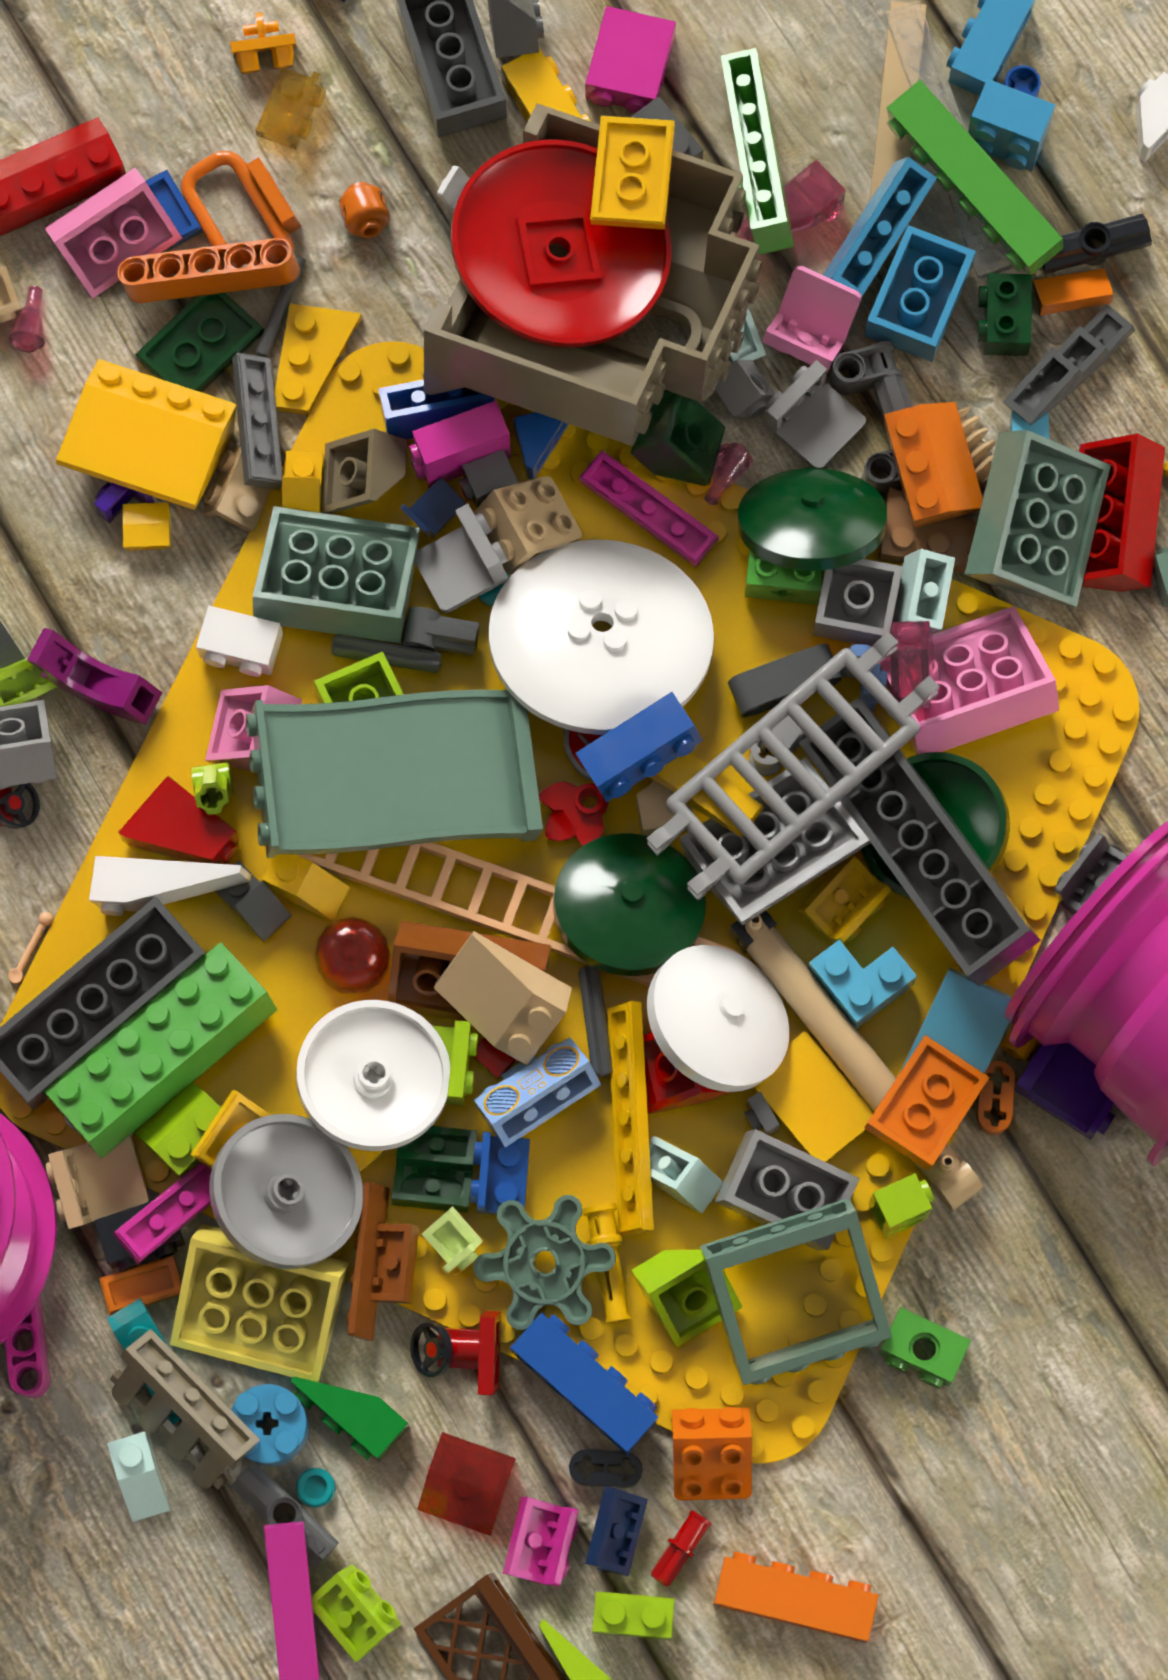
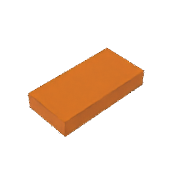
(150, 1282)

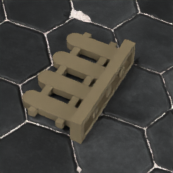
(182, 1391)

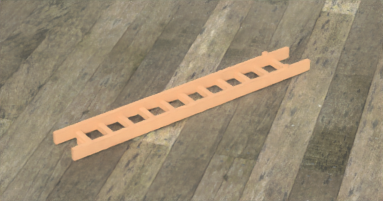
(470, 915)

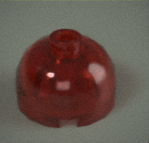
(352, 955)

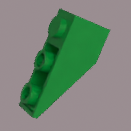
(360, 1415)

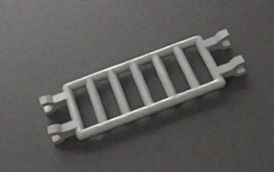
(824, 800)

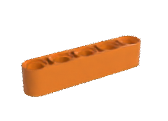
(224, 276)

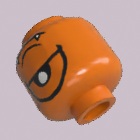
(364, 210)

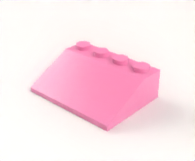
(986, 682)

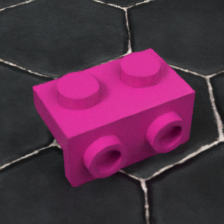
(541, 1542)

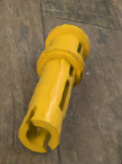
(604, 1230)

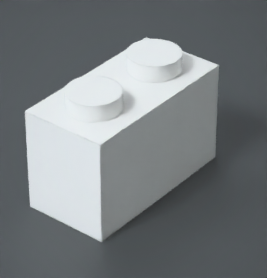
(239, 641)

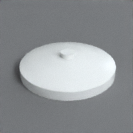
(717, 1018)
(373, 1075)

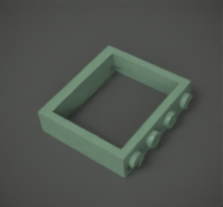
(777, 1237)

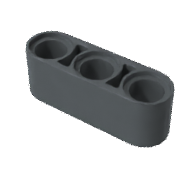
(770, 683)

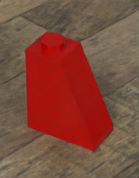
(178, 828)

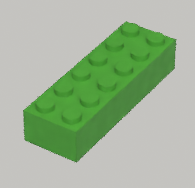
(161, 1050)

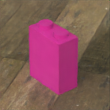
(629, 59)
(455, 441)

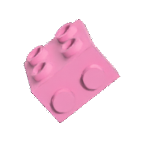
(813, 318)

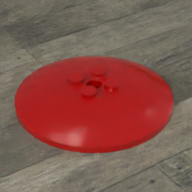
(502, 254)

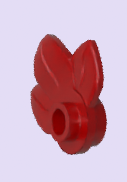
(569, 814)

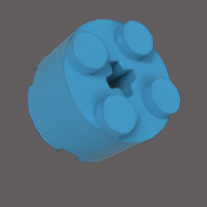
(284, 1408)

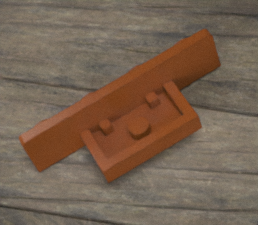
(382, 1262)

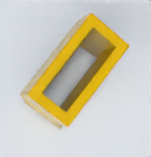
(147, 526)

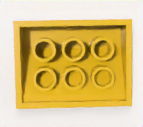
(147, 434)

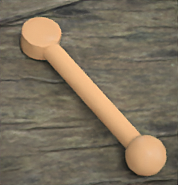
(16, 975)

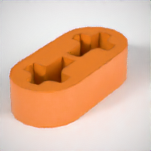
(1004, 1099)

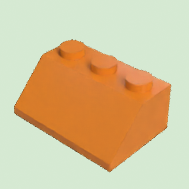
(933, 462)

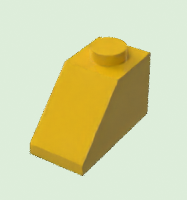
(305, 885)

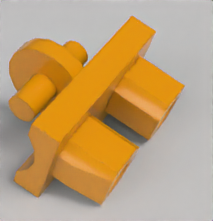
(247, 50)

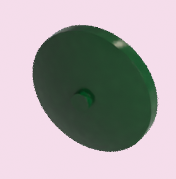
(812, 519)
(971, 802)
(627, 905)

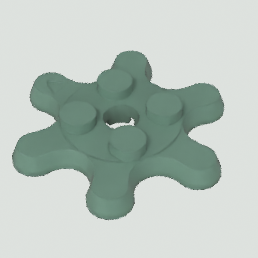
(518, 1262)

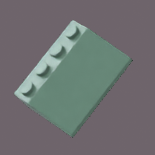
(1037, 518)
(336, 574)

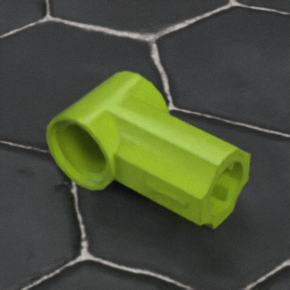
(212, 786)

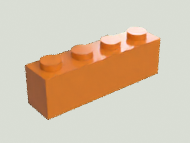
(795, 1598)

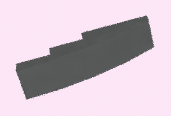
(1069, 366)

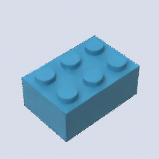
(920, 293)

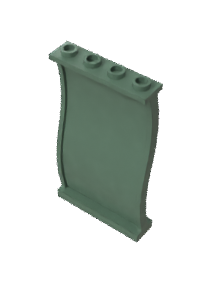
(393, 772)

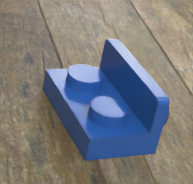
(501, 1173)

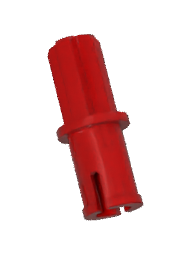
(680, 1548)

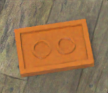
(926, 1102)

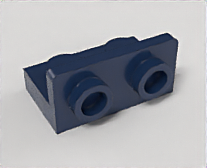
(616, 1531)

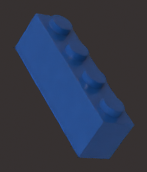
(584, 1383)

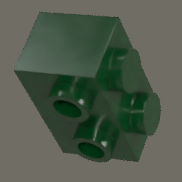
(1006, 314)

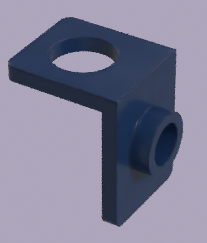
(435, 507)

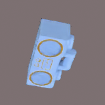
(536, 1091)

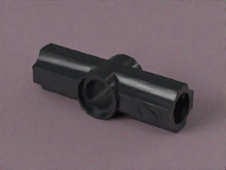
(1116, 236)

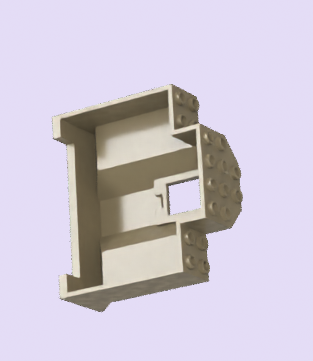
(616, 381)

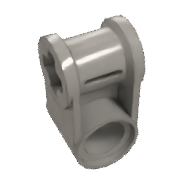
(789, 735)

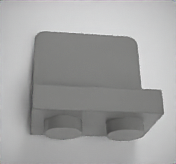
(813, 417)
(462, 562)

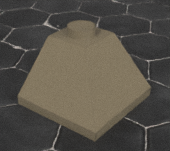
(361, 469)

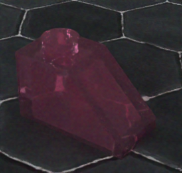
(912, 659)

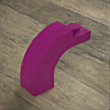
(93, 681)

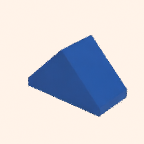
(536, 439)

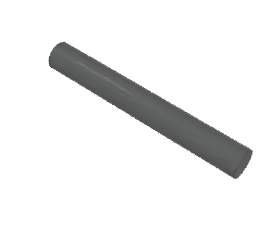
(278, 314)

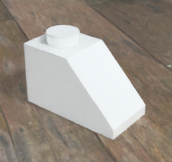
(1152, 116)

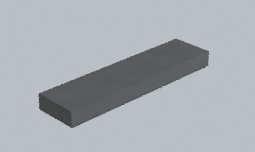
(257, 421)

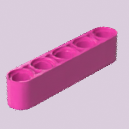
(33, 1359)

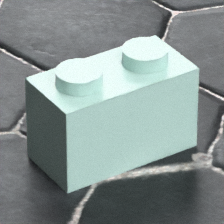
(924, 588)

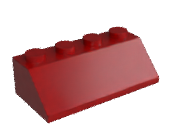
(56, 174)
(1128, 515)

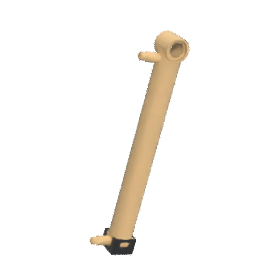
(950, 1175)

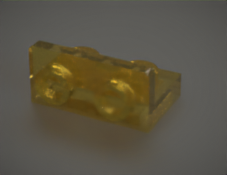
(290, 108)

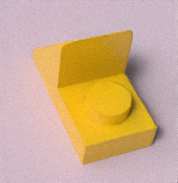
(303, 480)

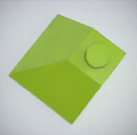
(681, 1293)

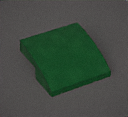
(436, 1170)

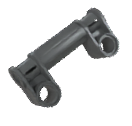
(876, 371)

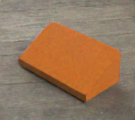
(1072, 291)

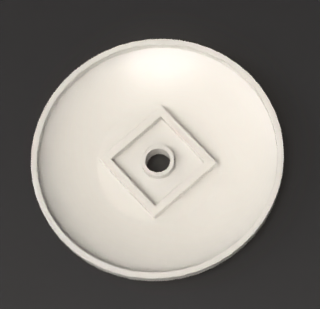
(589, 677)

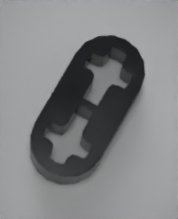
(605, 1458)

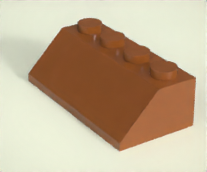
(426, 951)

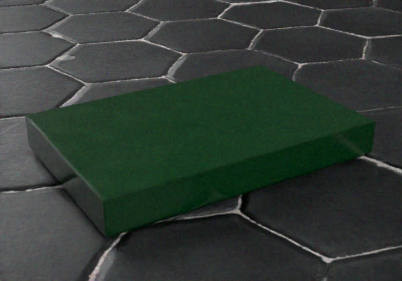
(200, 342)

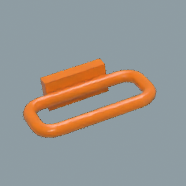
(258, 185)

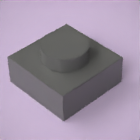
(760, 1115)

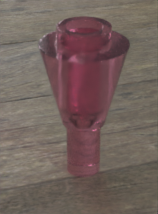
(28, 330)
(730, 465)

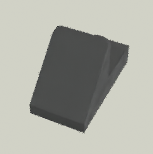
(256, 906)

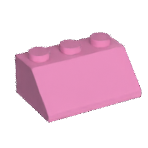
(111, 227)

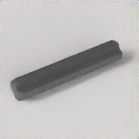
(395, 654)
(595, 1021)

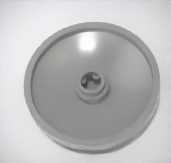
(285, 1192)

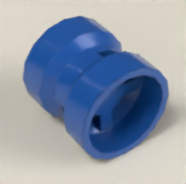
(1024, 79)

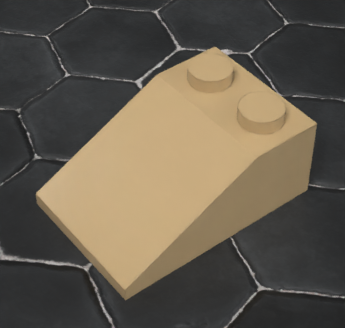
(504, 997)

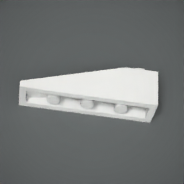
(132, 882)

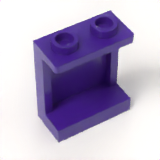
(1065, 1086)

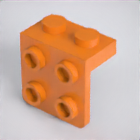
(712, 1453)

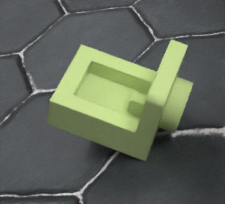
(453, 1240)

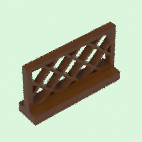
(508, 1621)

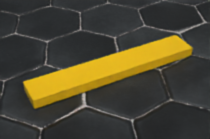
(630, 1119)

